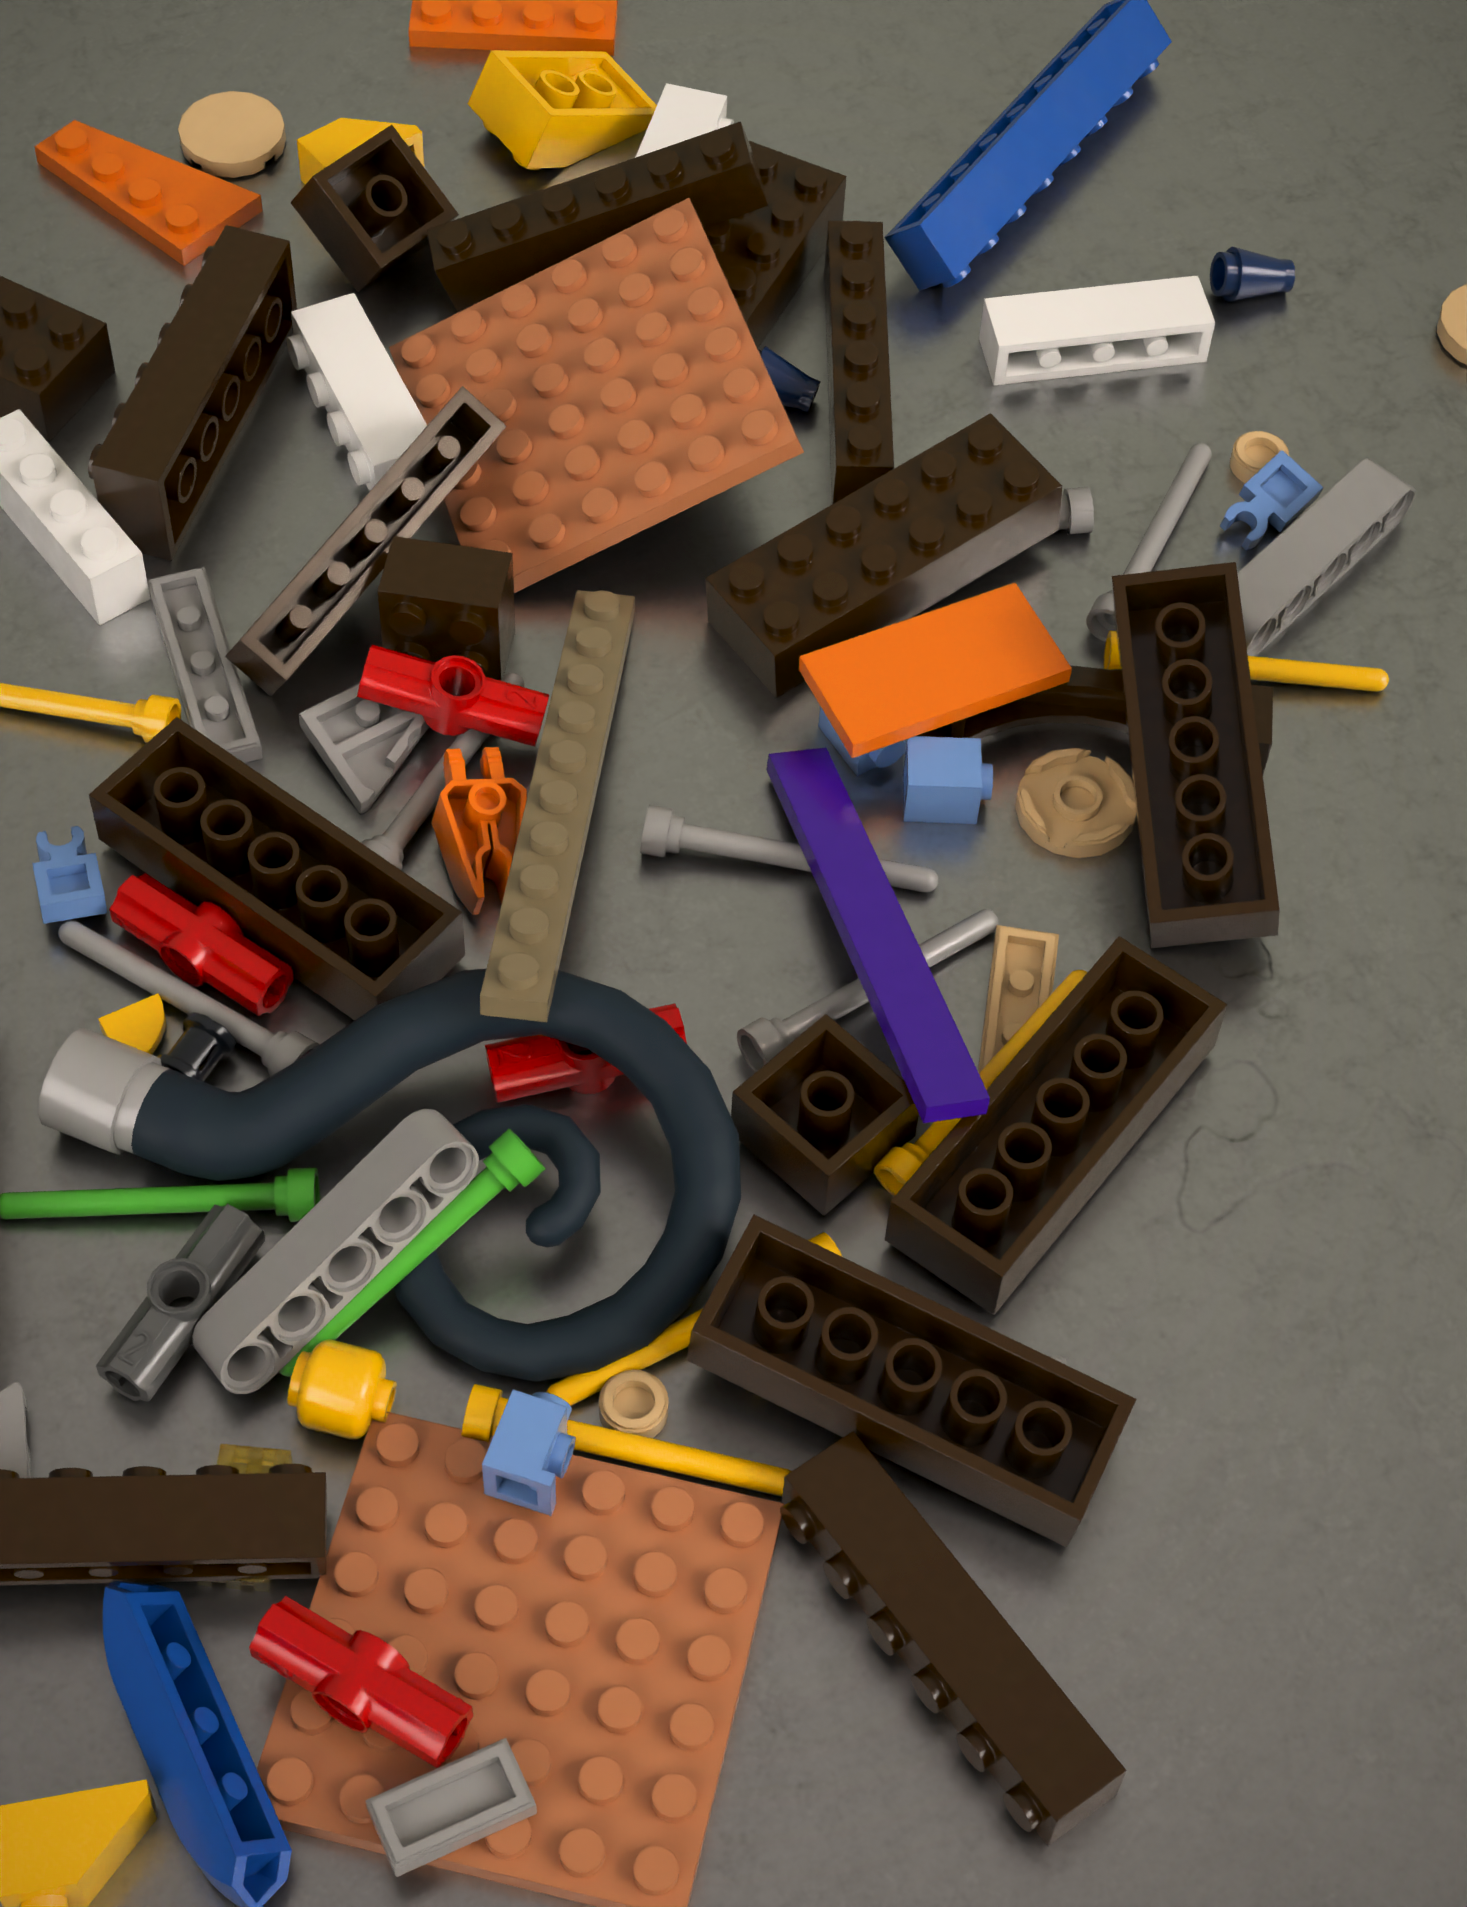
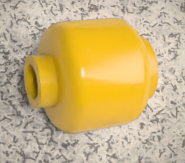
(340, 1389)

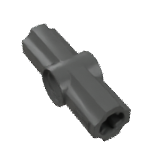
(160, 1333)

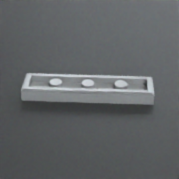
(197, 653)

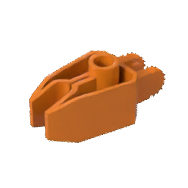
(478, 825)

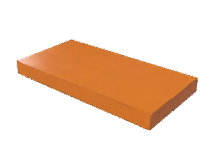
(934, 669)

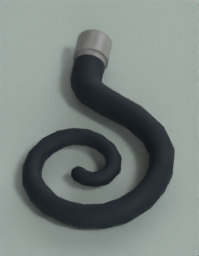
(136, 1105)

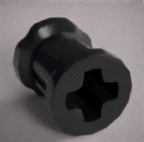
(199, 1047)

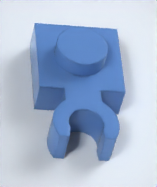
(1274, 496)
(68, 879)

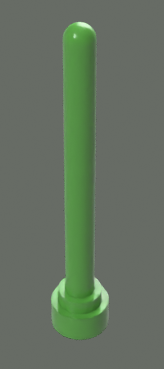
(506, 1167)
(289, 1196)

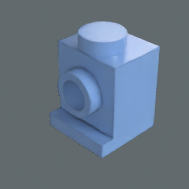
(529, 1451)

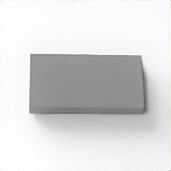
(451, 1807)

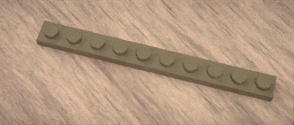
(558, 810)

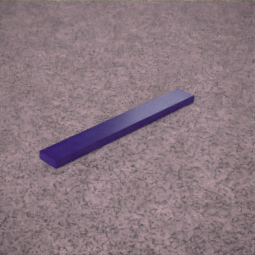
(878, 937)

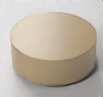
(1253, 452)
(634, 1403)

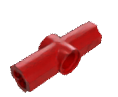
(452, 695)
(201, 944)
(546, 1064)
(361, 1681)

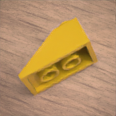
(558, 105)

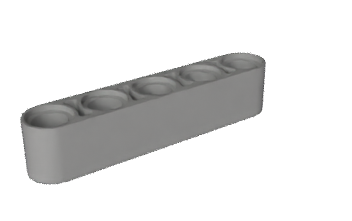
(1319, 550)
(335, 1251)

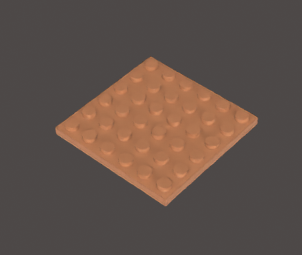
(617, 392)
(579, 1636)

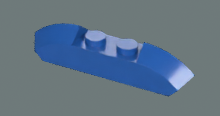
(193, 1743)

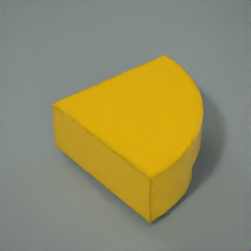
(137, 1024)

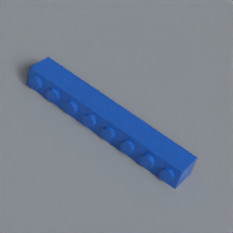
(1028, 143)

